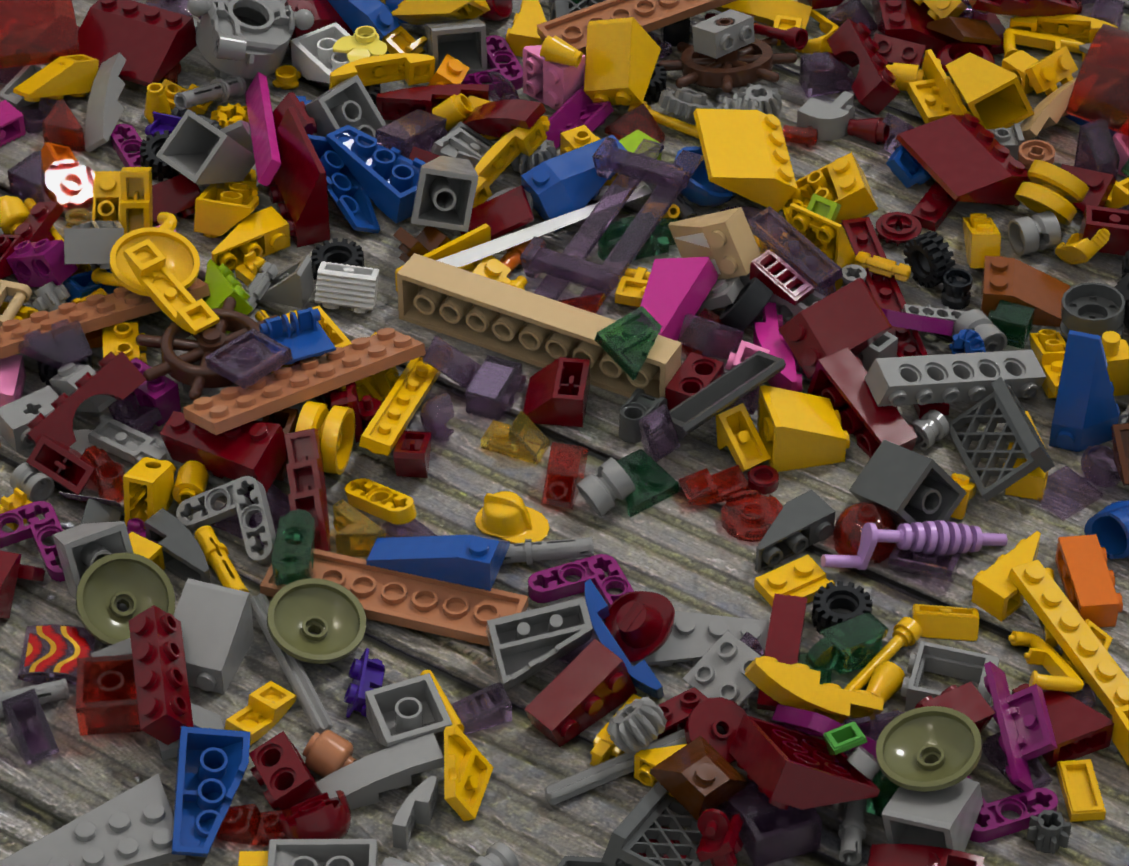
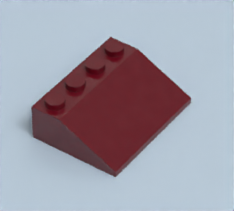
(908, 22)
(144, 34)
(966, 160)
(300, 184)
(796, 767)

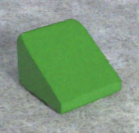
(844, 738)

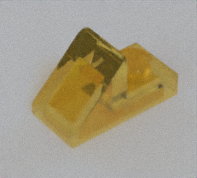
(520, 440)
(354, 531)

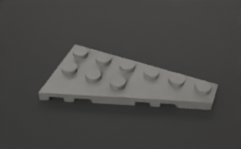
(121, 832)

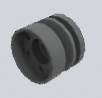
(1092, 310)

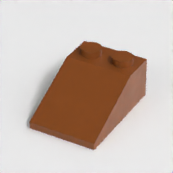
(1023, 285)

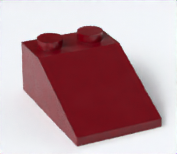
(834, 323)

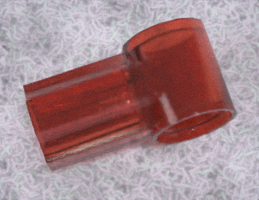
(108, 474)

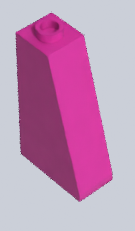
(676, 289)

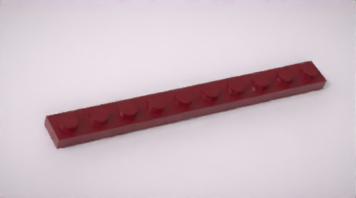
(888, 296)

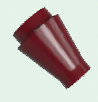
(869, 129)

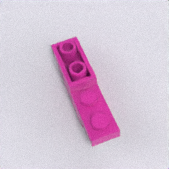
(767, 336)

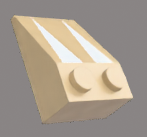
(721, 237)

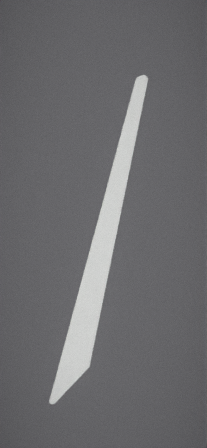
(505, 242)

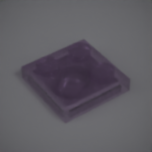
(248, 358)

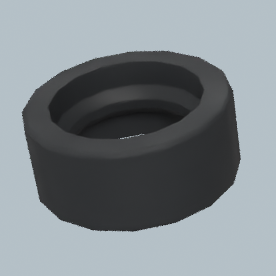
(747, 305)

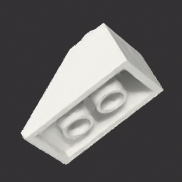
(314, 54)

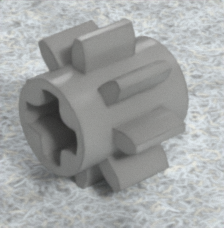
(50, 297)

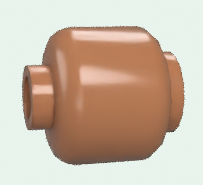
(328, 753)

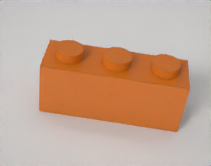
(1088, 580)

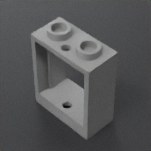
(946, 662)

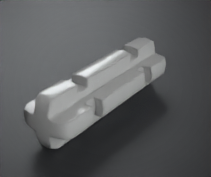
(261, 283)

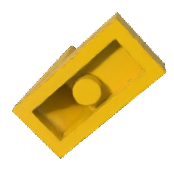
(739, 433)

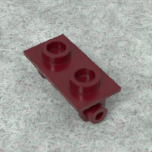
(899, 50)
(678, 709)

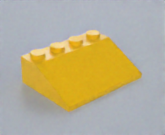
(746, 154)

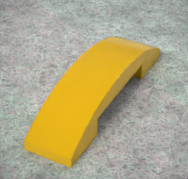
(1067, 25)
(387, 68)
(503, 154)
(166, 291)

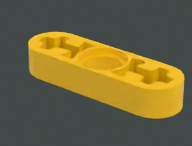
(380, 501)

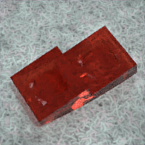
(708, 489)

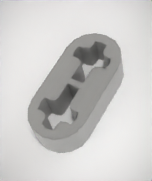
(864, 762)

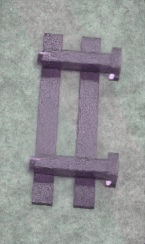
(631, 169)

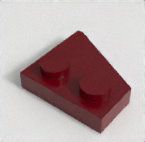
(1099, 186)

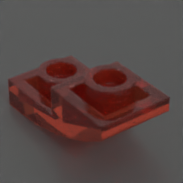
(249, 826)

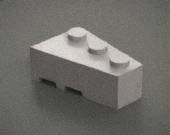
(91, 242)

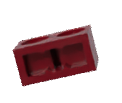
(691, 377)
(283, 773)

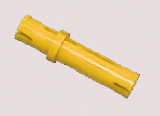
(217, 557)

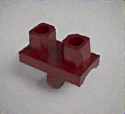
(363, 410)
(719, 837)

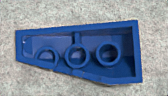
(367, 13)
(565, 181)
(1084, 397)
(448, 558)
(206, 782)

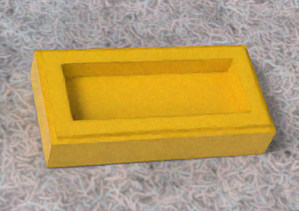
(1080, 790)

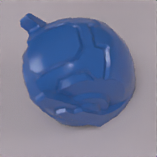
(1111, 529)

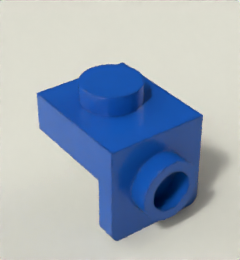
(907, 168)

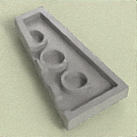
(697, 632)

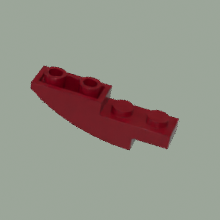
(34, 229)
(920, 855)

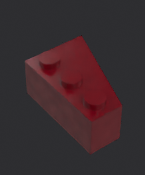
(581, 694)

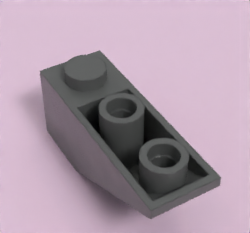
(796, 527)

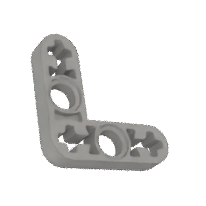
(239, 505)

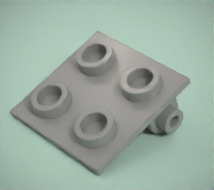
(723, 671)

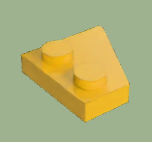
(464, 773)

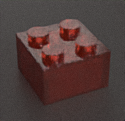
(106, 695)

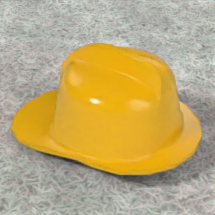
(509, 519)

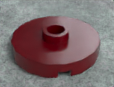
(709, 714)

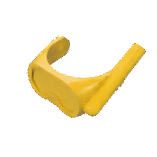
(820, 44)
(1081, 251)

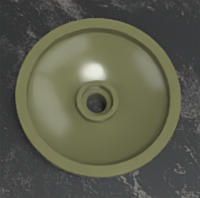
(117, 580)
(317, 608)
(929, 748)

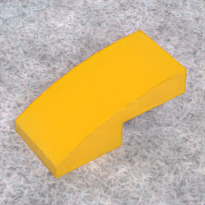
(263, 712)

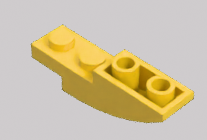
(1049, 350)
(801, 688)

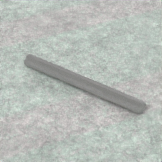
(294, 672)
(607, 770)

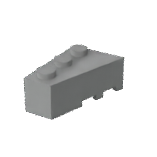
(536, 639)

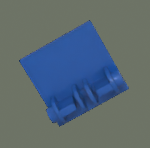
(301, 335)

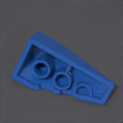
(380, 171)
(345, 189)

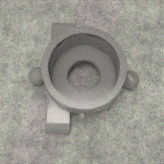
(241, 47)

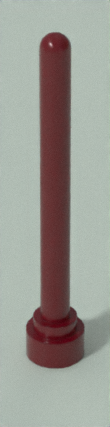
(794, 38)

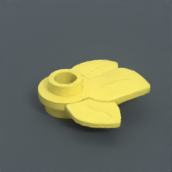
(362, 44)

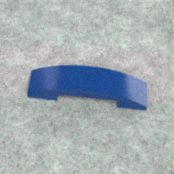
(640, 674)

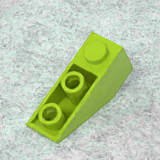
(224, 285)

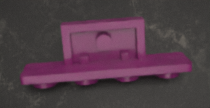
(576, 112)
(1022, 724)

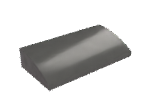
(724, 392)

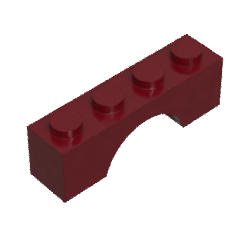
(874, 82)
(115, 378)

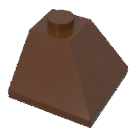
(698, 777)

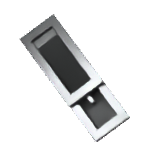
(180, 548)

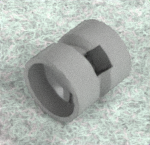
(1034, 233)
(976, 320)
(606, 486)

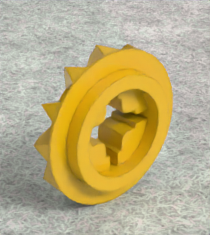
(235, 111)

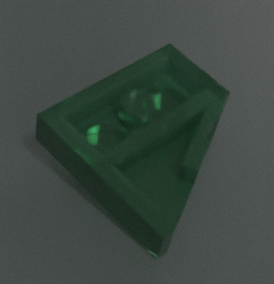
(630, 340)
(650, 479)

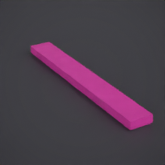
(262, 129)

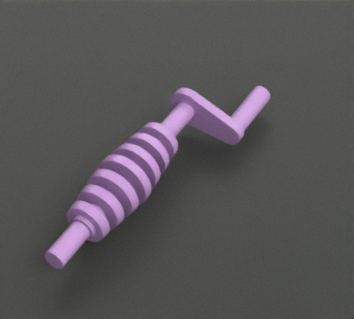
(928, 536)

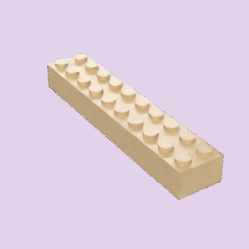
(522, 324)

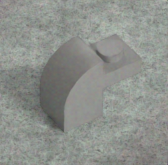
(828, 118)

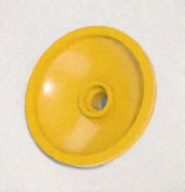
(180, 256)

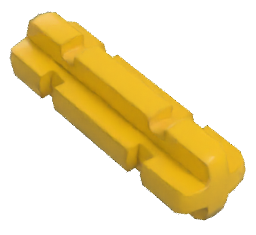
(883, 266)

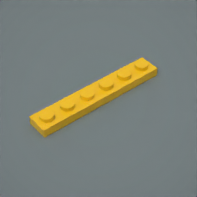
(399, 407)
(1072, 634)

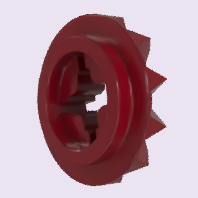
(888, 223)

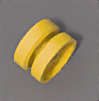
(1052, 191)
(335, 433)

